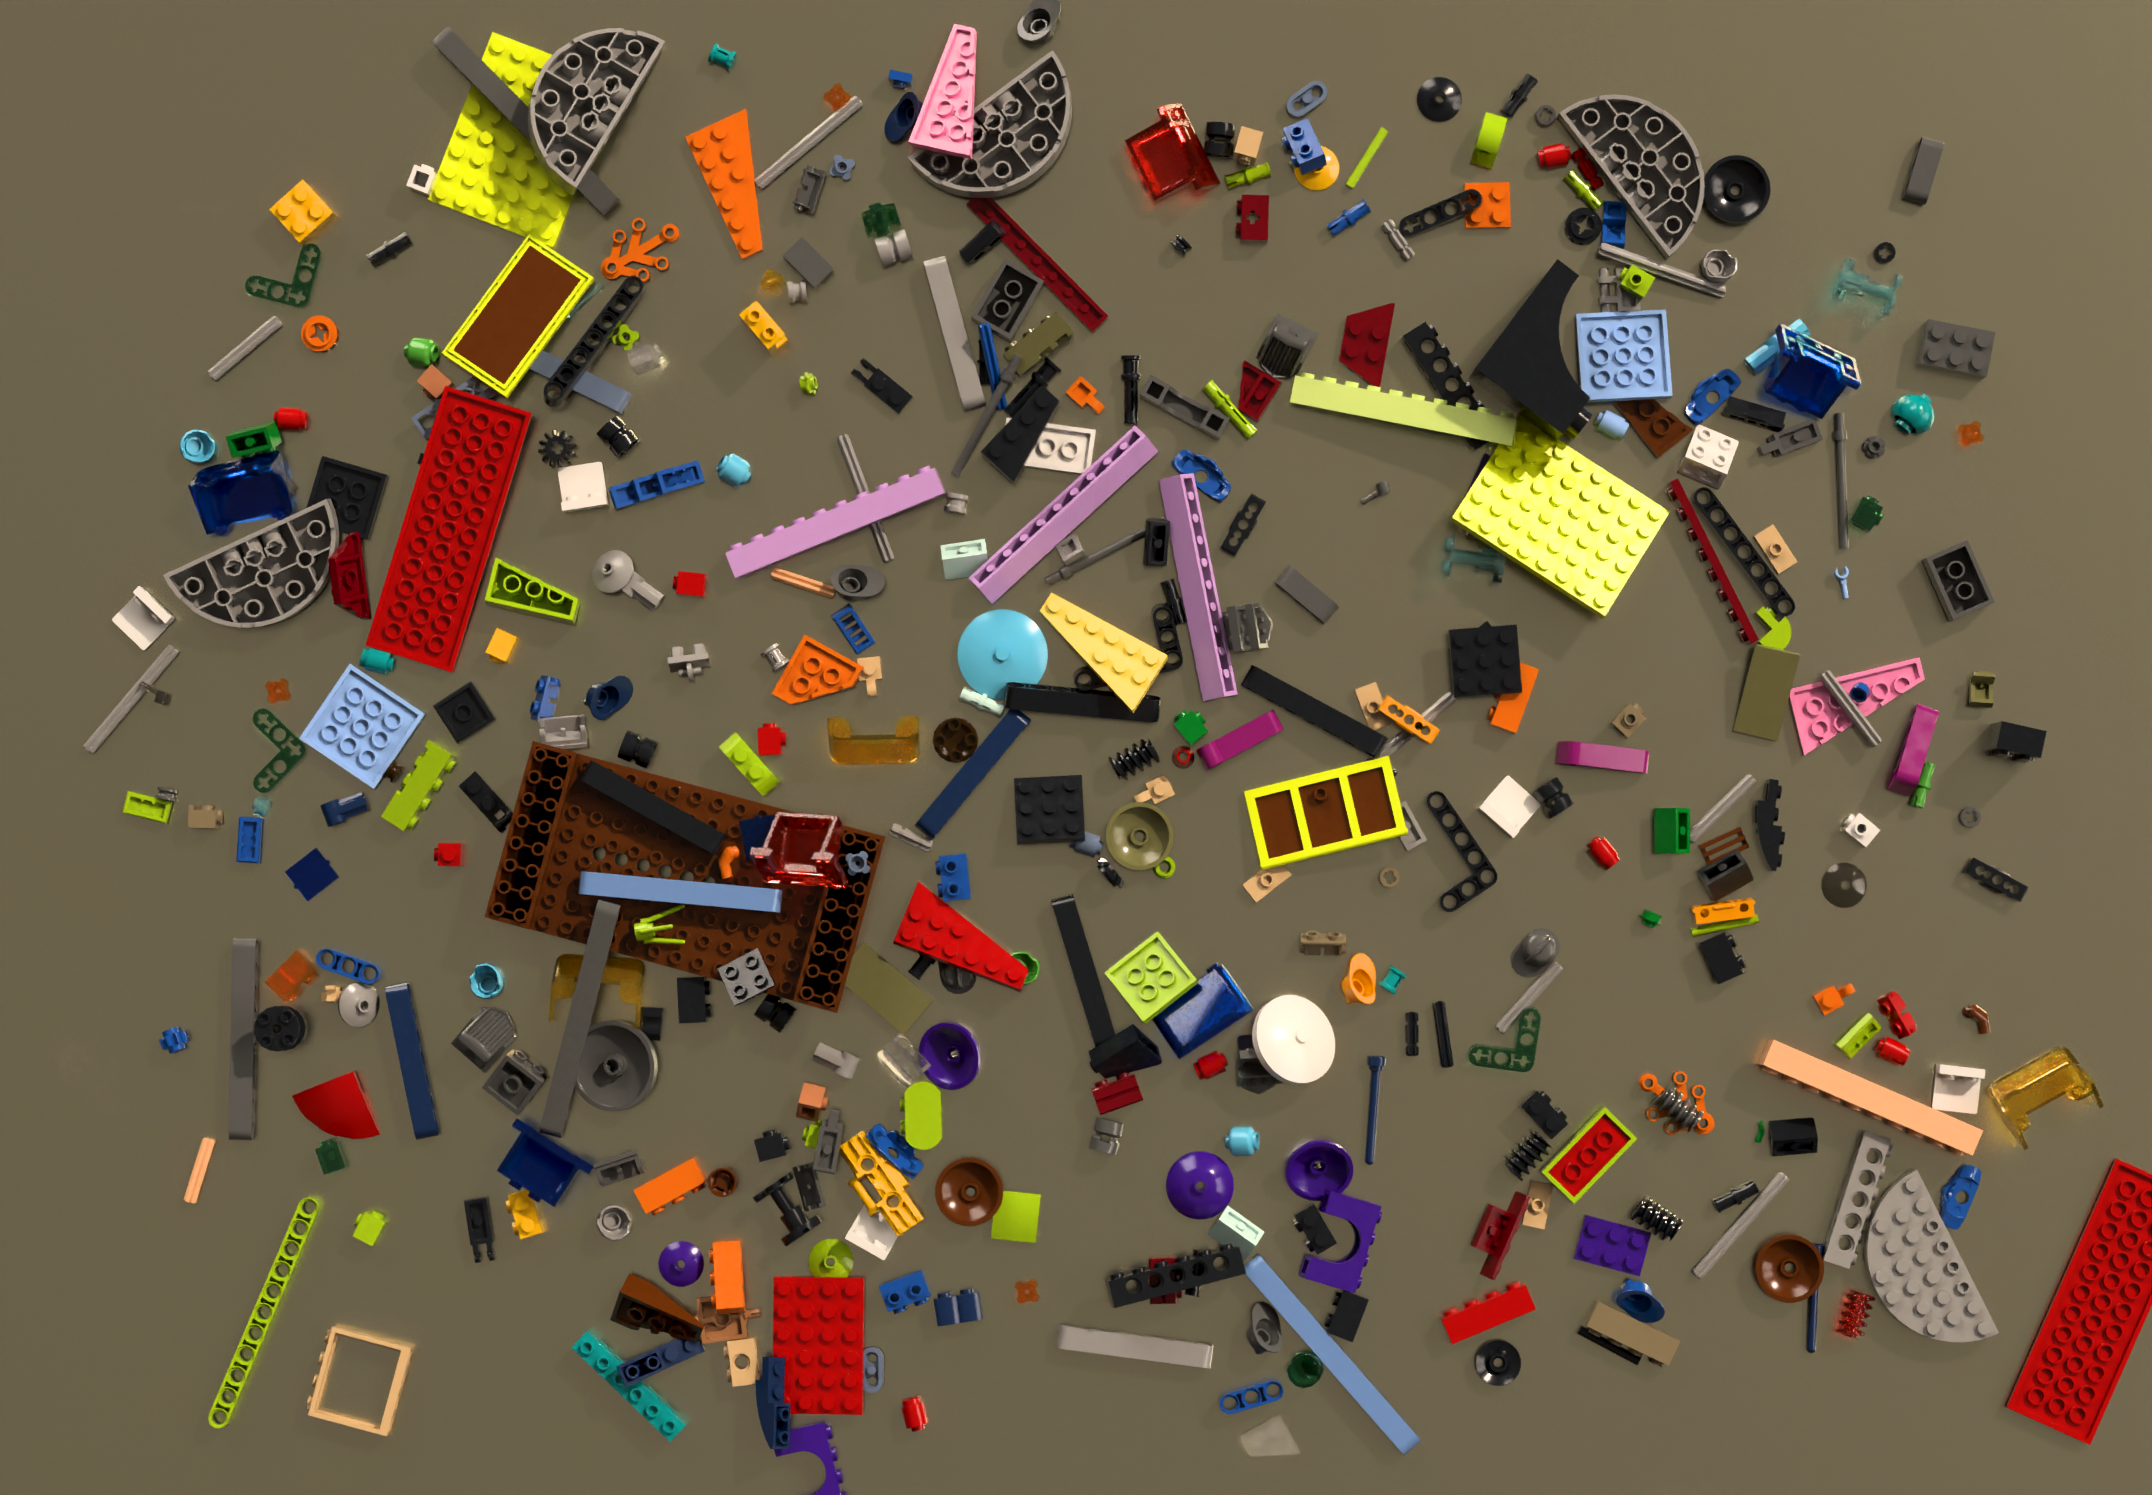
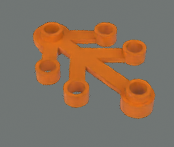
(636, 252)
(1681, 1087)

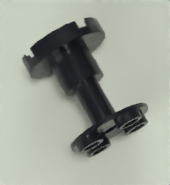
(292, 1028)
(792, 1217)

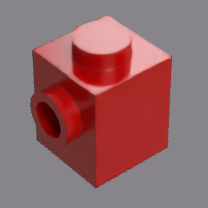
(770, 740)
(449, 854)

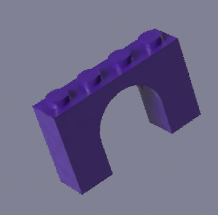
(1345, 1273)
(815, 1439)

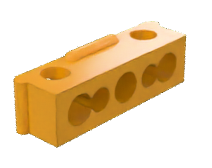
(1407, 711)
(1723, 910)

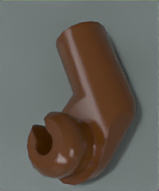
(1980, 1016)

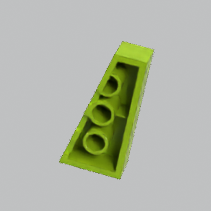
(526, 594)
(418, 786)

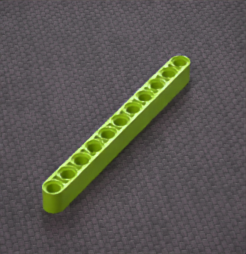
(256, 1320)

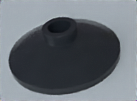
(1436, 110)
(1510, 1363)

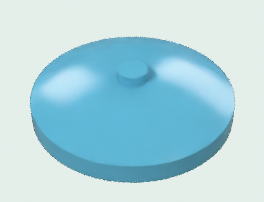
(1000, 650)

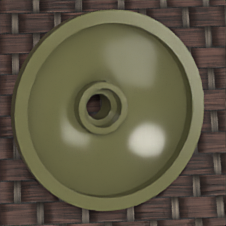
(1151, 823)

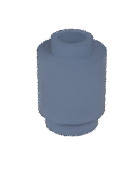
(1089, 847)

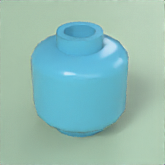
(733, 470)
(1242, 1141)

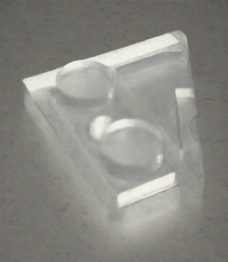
(1270, 1439)

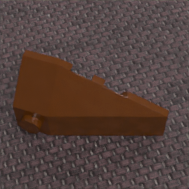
(647, 1307)

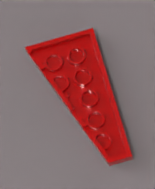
(946, 936)

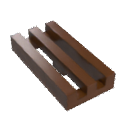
(1741, 838)

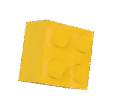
(302, 212)

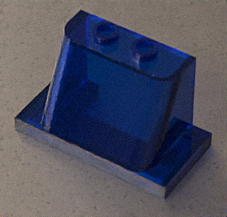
(1809, 373)
(540, 1166)

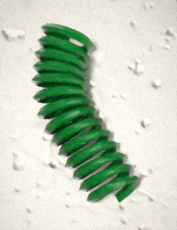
(1761, 1132)

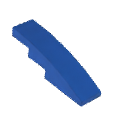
(656, 485)

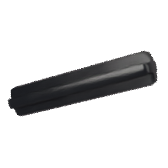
(1443, 1034)

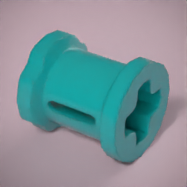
(722, 56)
(1392, 980)

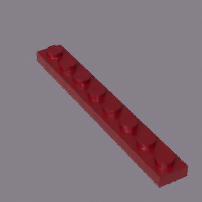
(1040, 263)
(1708, 554)

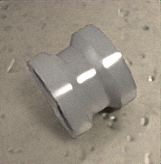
(797, 291)
(956, 503)

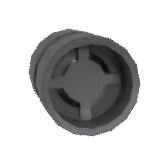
(1108, 1128)

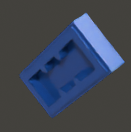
(249, 840)

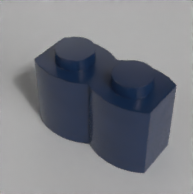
(957, 1308)

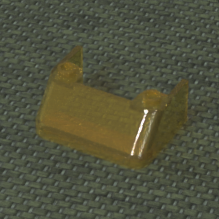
(621, 971)
(2038, 1085)

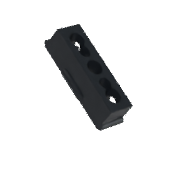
(1754, 414)
(1253, 499)
(2003, 876)

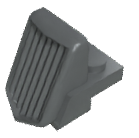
(1285, 347)
(1247, 627)
(485, 1037)
(1249, 1070)

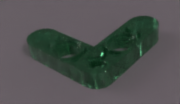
(297, 285)
(284, 754)
(1519, 1051)

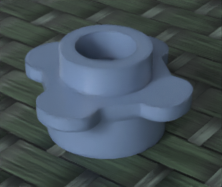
(844, 173)
(862, 858)

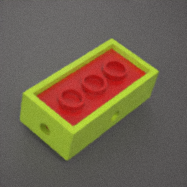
(1588, 1155)

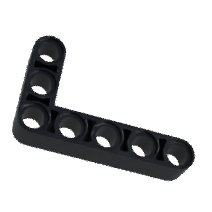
(1165, 647)
(1463, 852)

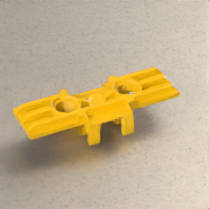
(886, 1181)

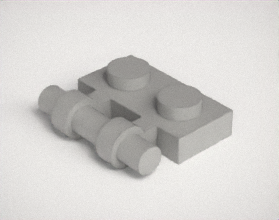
(1624, 300)

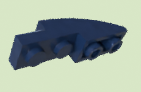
(658, 1360)
(772, 1410)

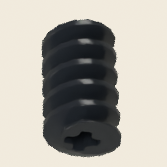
(1134, 759)
(1527, 1155)
(1657, 1219)

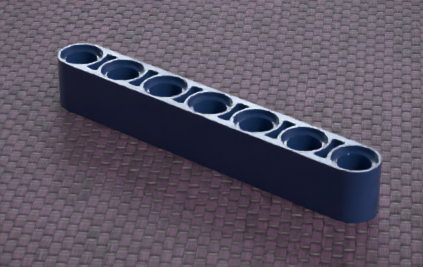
(972, 773)
(412, 1060)

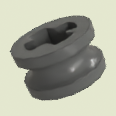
(1540, 111)
(167, 794)
(1971, 824)

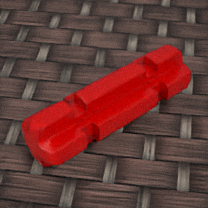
(1587, 169)

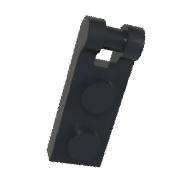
(486, 800)

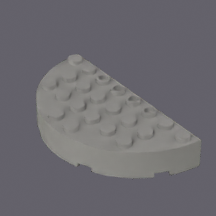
(584, 97)
(1014, 136)
(1645, 162)
(264, 573)
(1919, 1267)

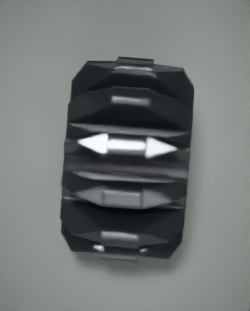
(552, 454)

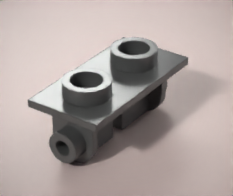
(806, 199)

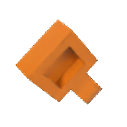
(1083, 394)
(1831, 999)

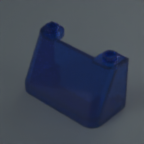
(241, 491)
(1203, 1011)

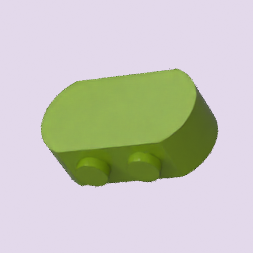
(749, 764)
(922, 1115)

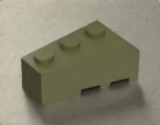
(1039, 343)

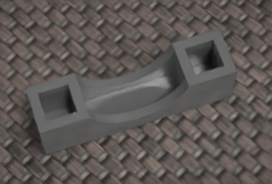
(1184, 408)

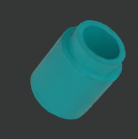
(376, 661)

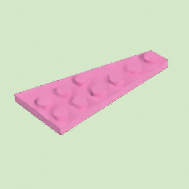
(948, 109)
(1821, 717)

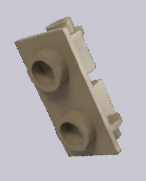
(1313, 941)

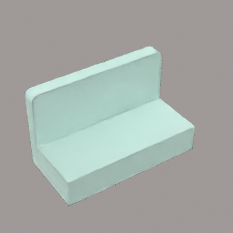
(963, 558)
(1236, 1229)

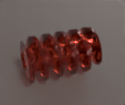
(1855, 1314)

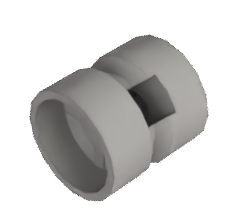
(893, 247)

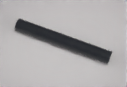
(1601, 1341)

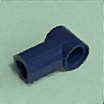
(339, 810)

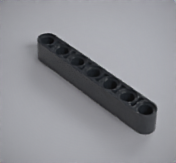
(589, 351)
(1742, 541)
(1078, 702)
(1314, 711)
(653, 807)
(1083, 968)

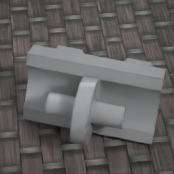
(689, 664)

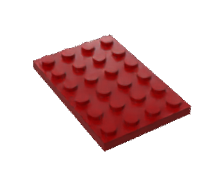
(822, 1339)

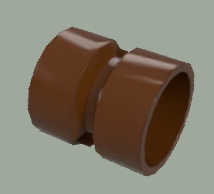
(723, 1181)

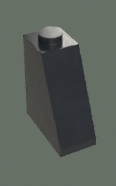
(1124, 1053)

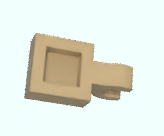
(870, 673)
(1157, 790)
(332, 994)

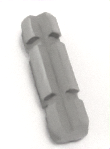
(1398, 240)
(911, 837)

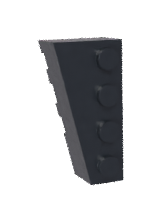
(1018, 438)

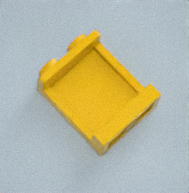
(763, 327)

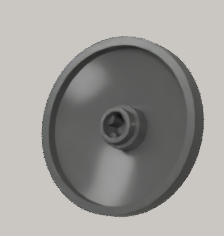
(616, 1066)

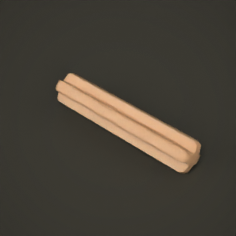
(802, 582)
(199, 1170)

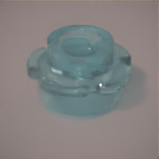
(261, 806)

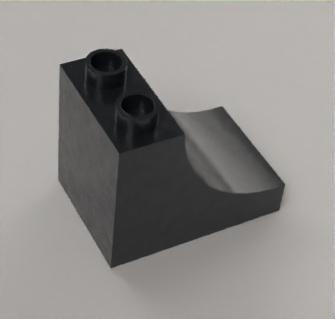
(1528, 366)

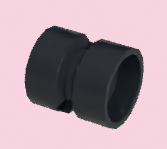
(1219, 131)
(617, 436)
(637, 749)
(1552, 790)
(775, 1012)

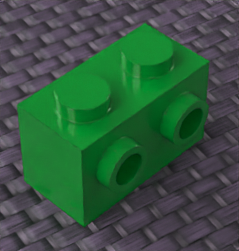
(254, 439)
(1190, 726)
(1672, 830)

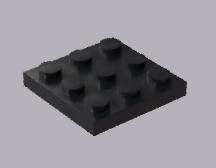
(353, 492)
(1485, 661)
(1049, 809)

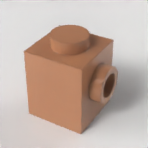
(433, 382)
(811, 1102)

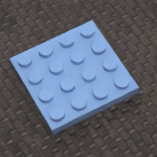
(1624, 355)
(362, 726)

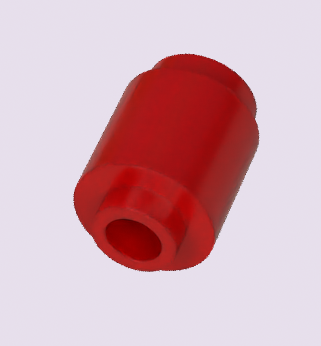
(1554, 156)
(291, 419)
(1603, 852)
(1892, 1051)
(1210, 1065)
(914, 1414)

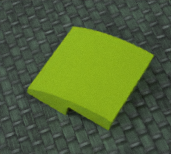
(1017, 1217)

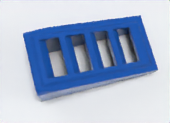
(840, 613)

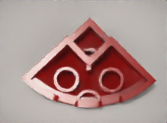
(339, 1108)

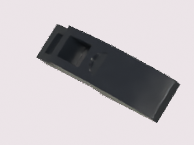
(1769, 835)

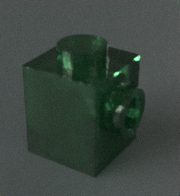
(1866, 514)
(331, 1156)

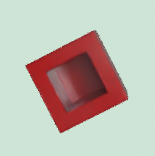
(690, 584)

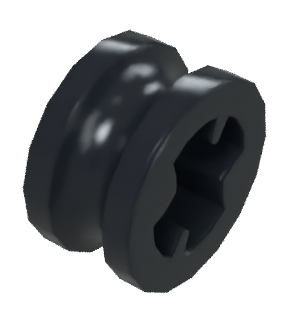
(1180, 245)
(1889, 257)

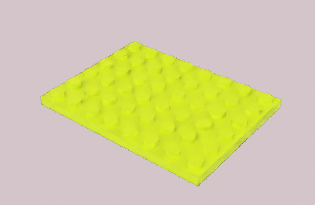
(492, 165)
(1560, 517)

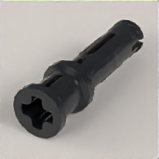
(1130, 377)
(1038, 380)

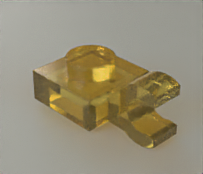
(771, 280)

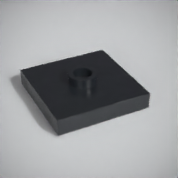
(464, 712)

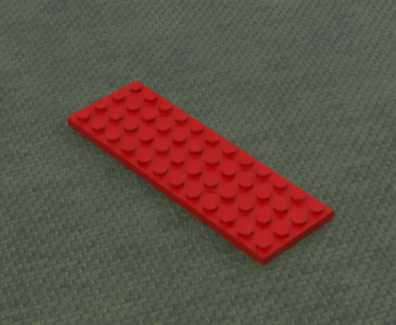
(448, 528)
(2093, 1312)

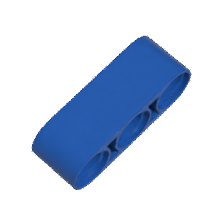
(359, 966)
(1242, 1404)

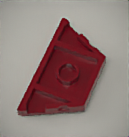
(1366, 342)
(348, 577)

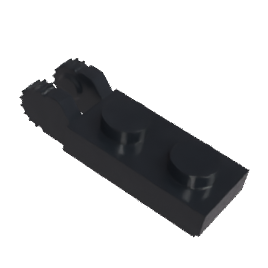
(884, 387)
(479, 1226)

